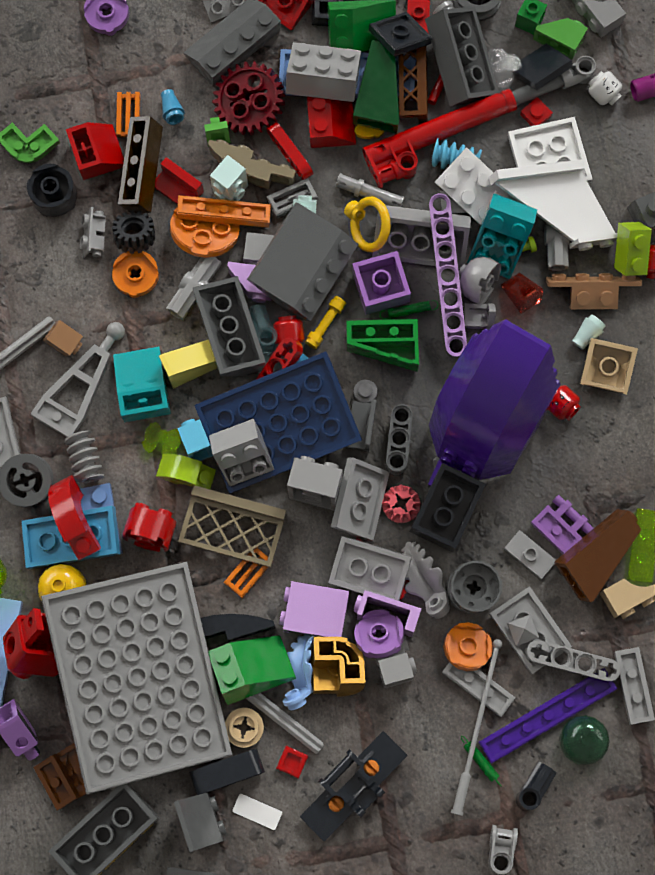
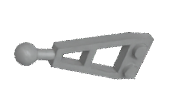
(61, 418)

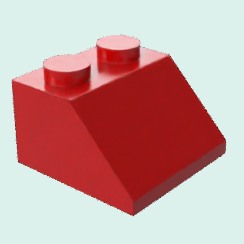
(330, 122)

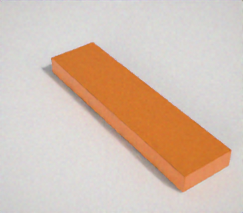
(223, 211)

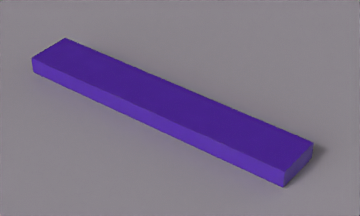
(545, 717)

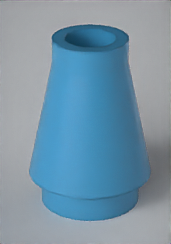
(172, 109)

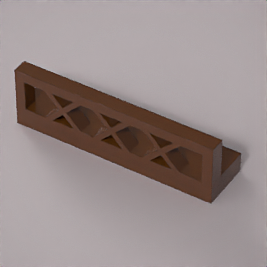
(421, 88)

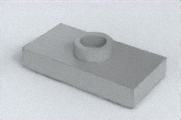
(530, 554)

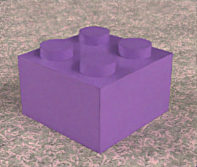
(381, 282)

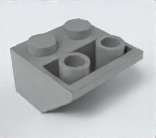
(241, 452)

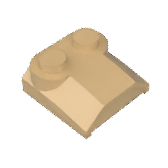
(608, 366)

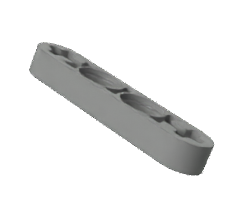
(572, 660)

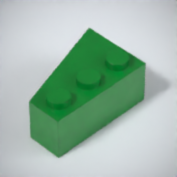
(385, 341)

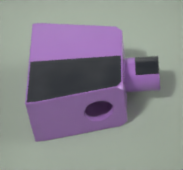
(18, 731)

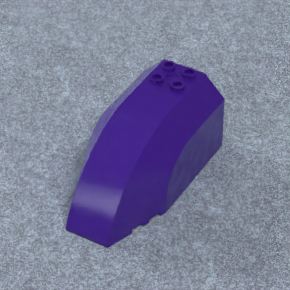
(493, 401)

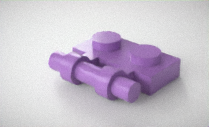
(556, 529)

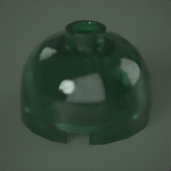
(584, 740)

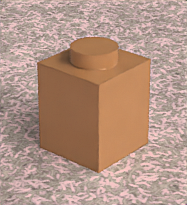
(63, 339)

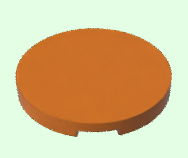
(203, 237)

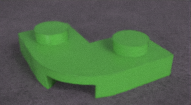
(31, 148)

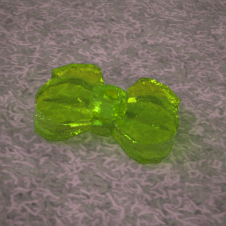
(170, 439)

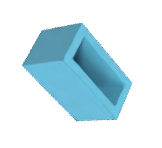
(195, 440)

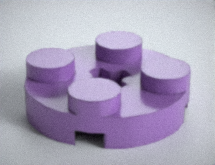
(106, 24)
(379, 647)

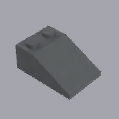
(200, 821)

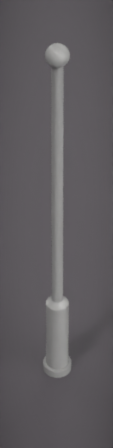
(465, 776)

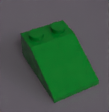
(351, 19)
(250, 667)

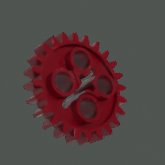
(243, 80)

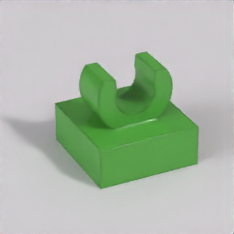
(217, 130)

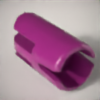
(643, 87)

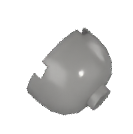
(478, 278)

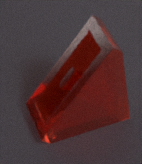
(522, 292)

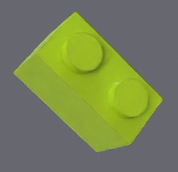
(632, 248)

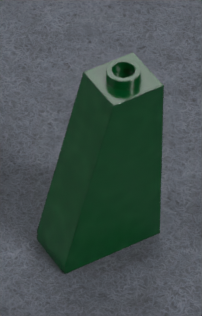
(378, 95)

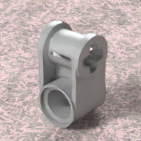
(502, 847)

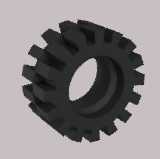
(133, 241)

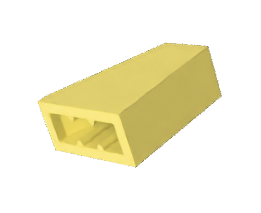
(188, 363)

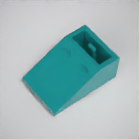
(504, 233)
(141, 384)

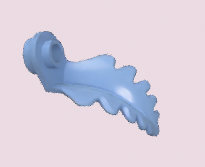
(303, 671)

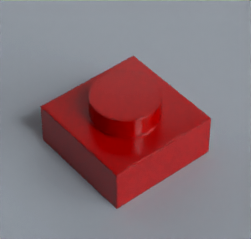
(536, 112)

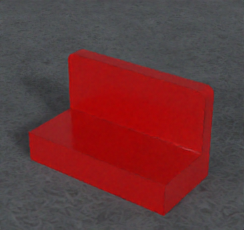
(176, 181)

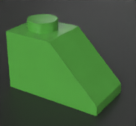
(562, 35)

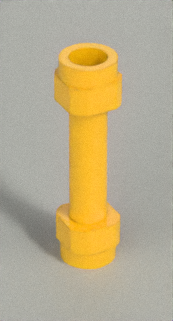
(315, 338)

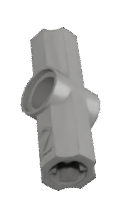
(556, 249)
(200, 275)

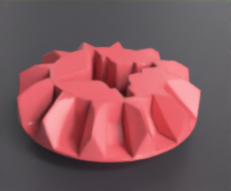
(398, 514)

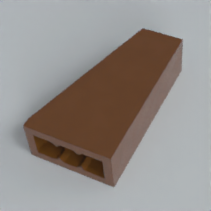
(598, 553)

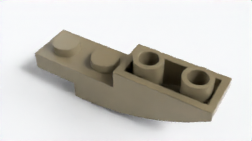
(259, 171)

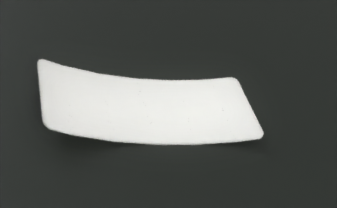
(257, 811)

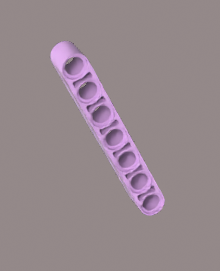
(449, 263)

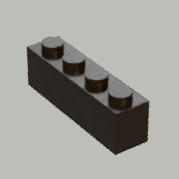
(140, 164)

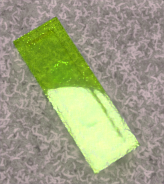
(643, 548)

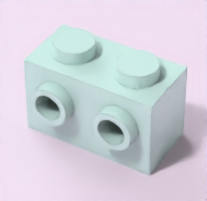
(229, 180)

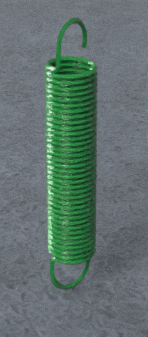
(409, 309)
(485, 766)

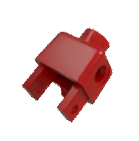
(30, 647)

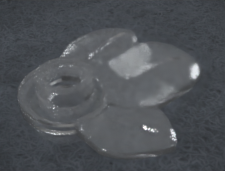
(505, 67)

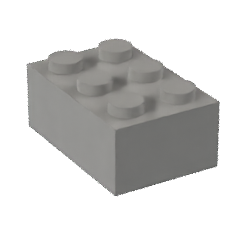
(323, 72)
(314, 482)

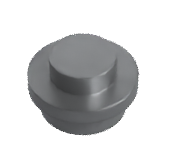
(365, 391)

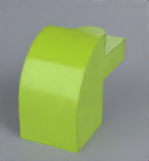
(185, 470)

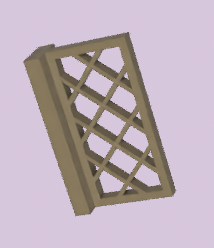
(238, 506)

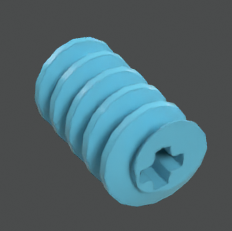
(448, 155)

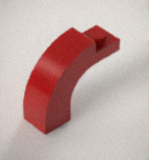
(69, 517)

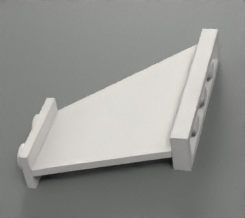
(561, 200)

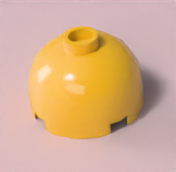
(59, 579)

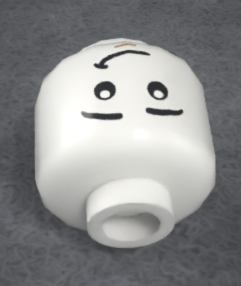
(605, 88)

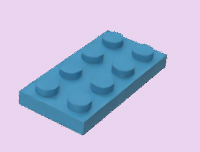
(46, 546)

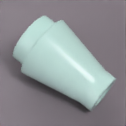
(590, 328)

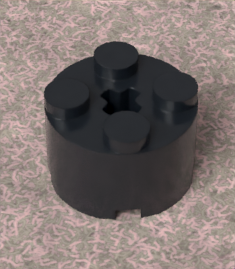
(58, 201)

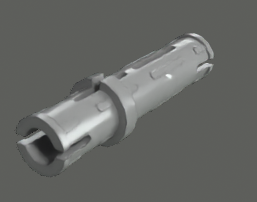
(363, 189)

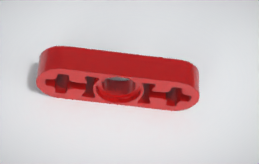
(289, 151)
(282, 350)

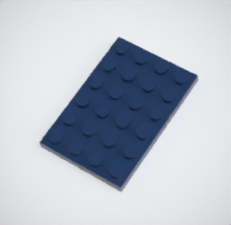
(295, 409)

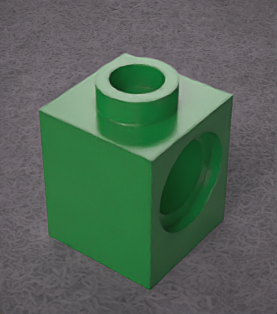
(530, 15)

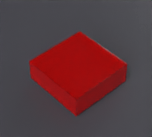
(292, 762)

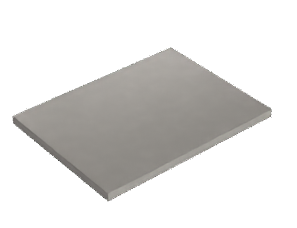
(136, 677)

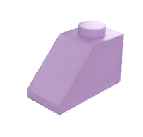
(243, 272)

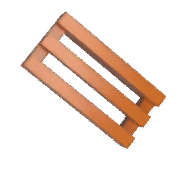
(128, 97)
(255, 578)

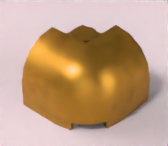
(337, 666)

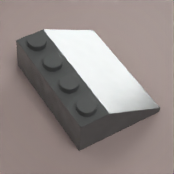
(302, 262)

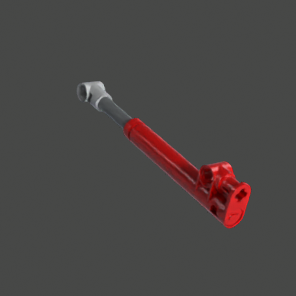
(389, 154)

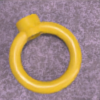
(355, 211)

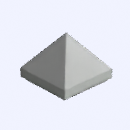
(523, 630)

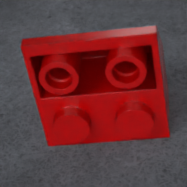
(95, 148)

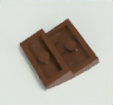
(62, 777)

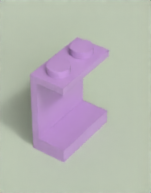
(390, 604)
(314, 610)

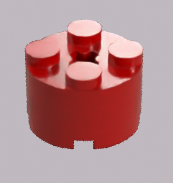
(149, 527)

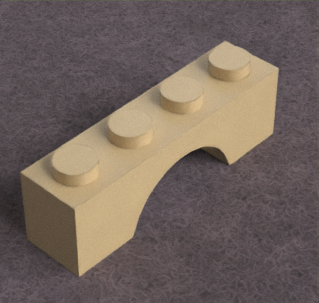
(624, 597)

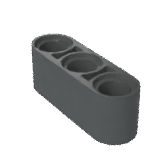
(399, 429)

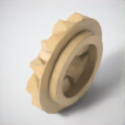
(237, 718)

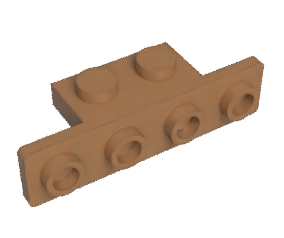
(593, 291)

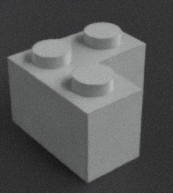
(397, 667)

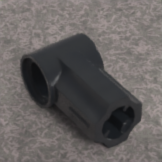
(536, 785)

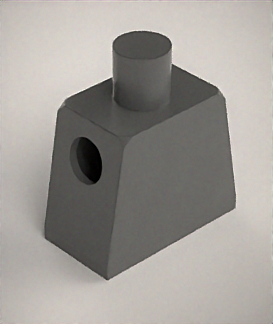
(643, 211)

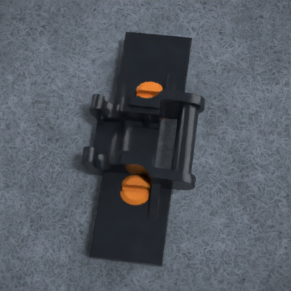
(359, 792)

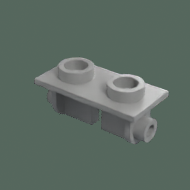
(90, 241)

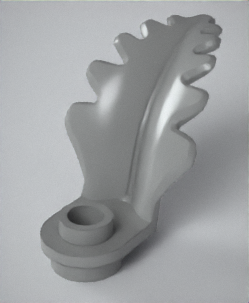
(426, 581)

